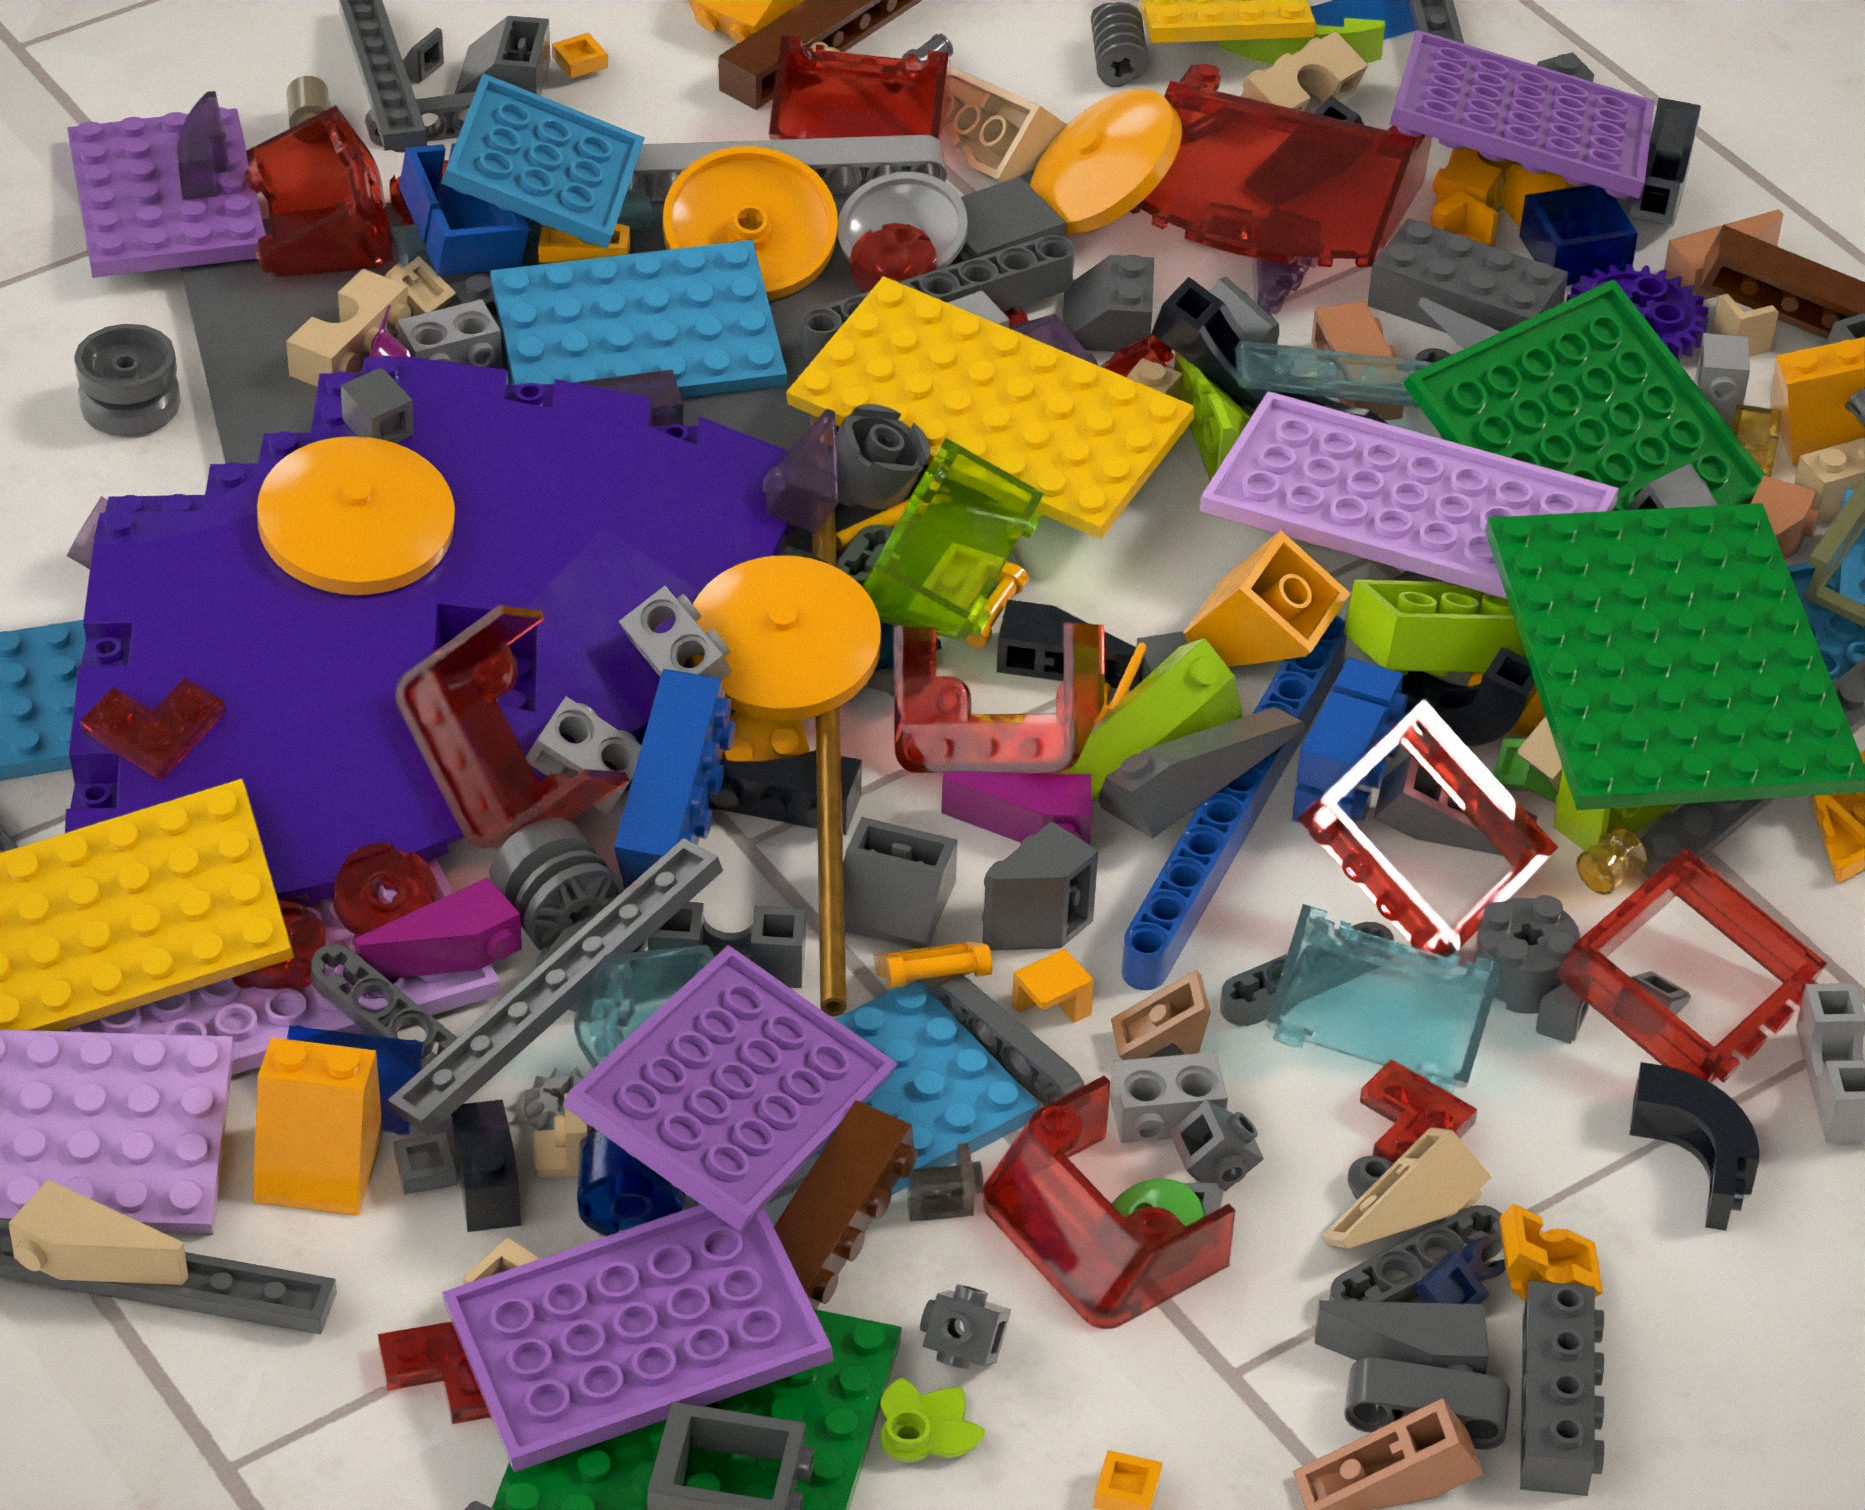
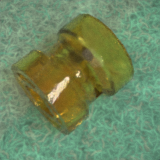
(1613, 859)

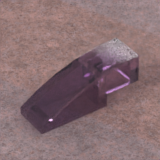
(202, 149)

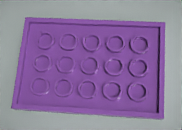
(135, 201)
(730, 1087)
(629, 1326)

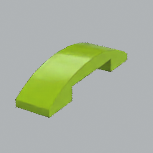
(1361, 34)

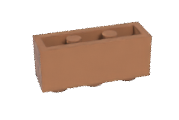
(1354, 330)

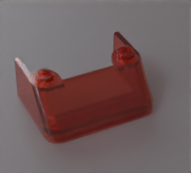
(940, 733)
(470, 744)
(1077, 1239)

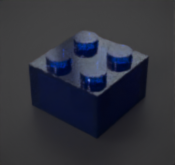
(1578, 231)

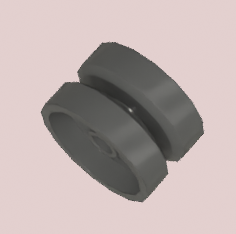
(127, 379)

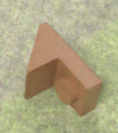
(1168, 1016)

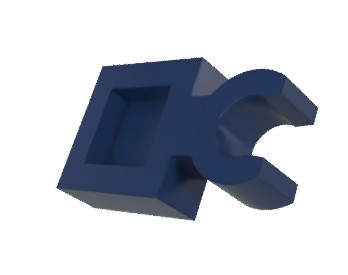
(1459, 1276)

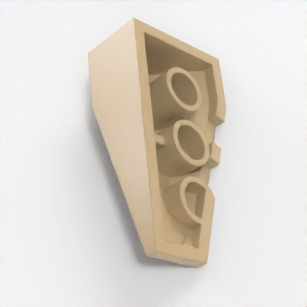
(997, 128)

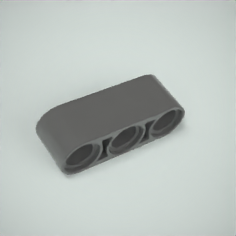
(1392, 1389)

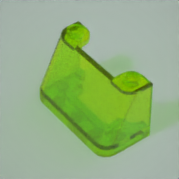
(951, 544)

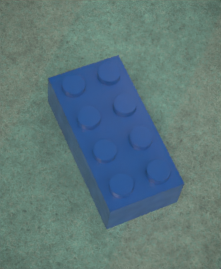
(675, 771)

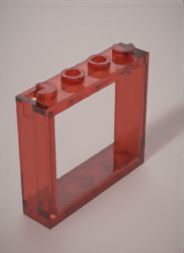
(1471, 789)
(1648, 1020)

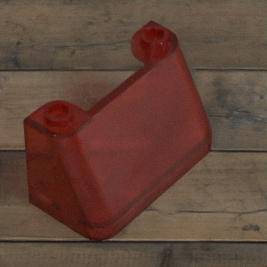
(857, 94)
(320, 200)

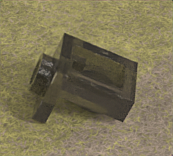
(945, 1189)

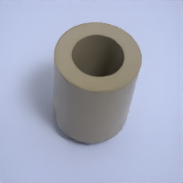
(306, 98)

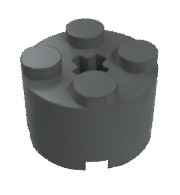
(878, 457)
(1530, 943)

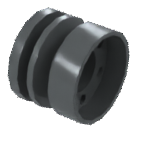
(552, 878)

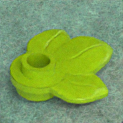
(929, 1419)

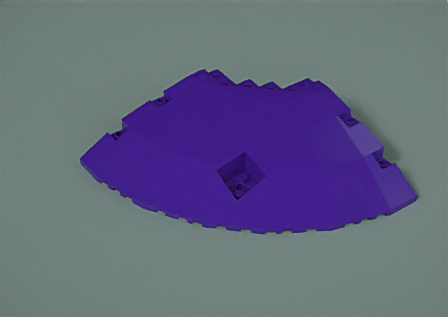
(557, 511)

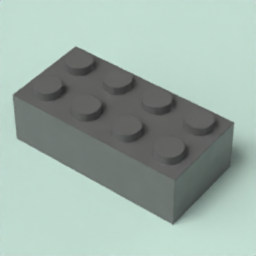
(1461, 276)

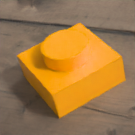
(579, 55)
(1127, 1482)

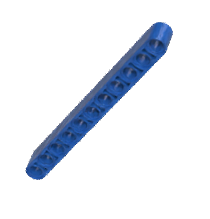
(1224, 822)

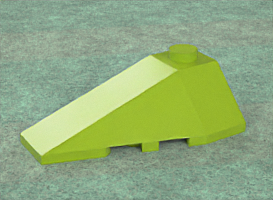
(1216, 415)
(1175, 700)

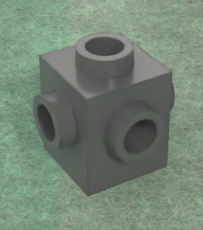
(1217, 1145)
(982, 1322)

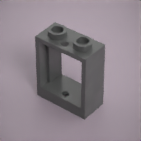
(731, 1433)

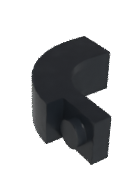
(1667, 162)
(1480, 711)
(1705, 1122)

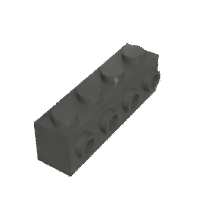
(1559, 1388)

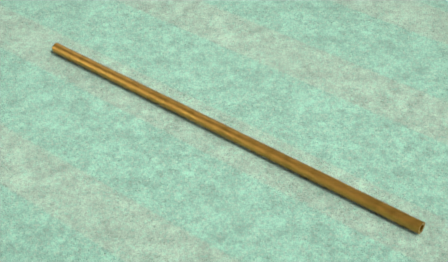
(830, 827)

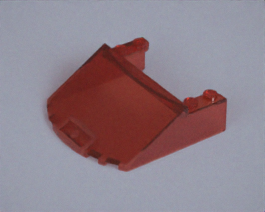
(1282, 178)

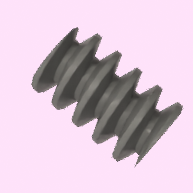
(1118, 43)

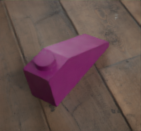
(1019, 802)
(446, 936)

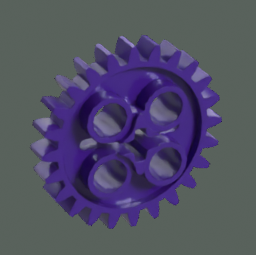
(1666, 306)

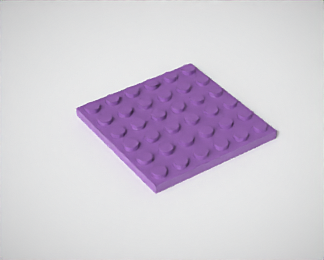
(1525, 115)

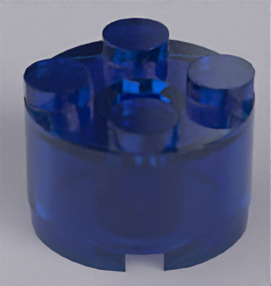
(619, 1189)

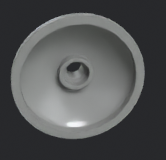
(911, 200)

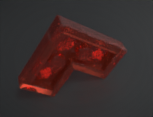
(156, 737)
(1413, 1107)
(432, 1356)

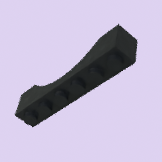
(1207, 334)
(782, 789)

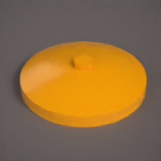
(1108, 158)
(759, 198)
(355, 515)
(795, 636)

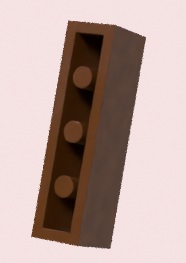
(1767, 275)
(843, 1196)

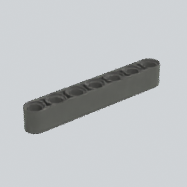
(1006, 276)

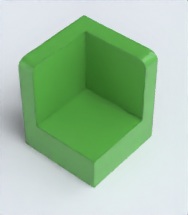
(1519, 775)

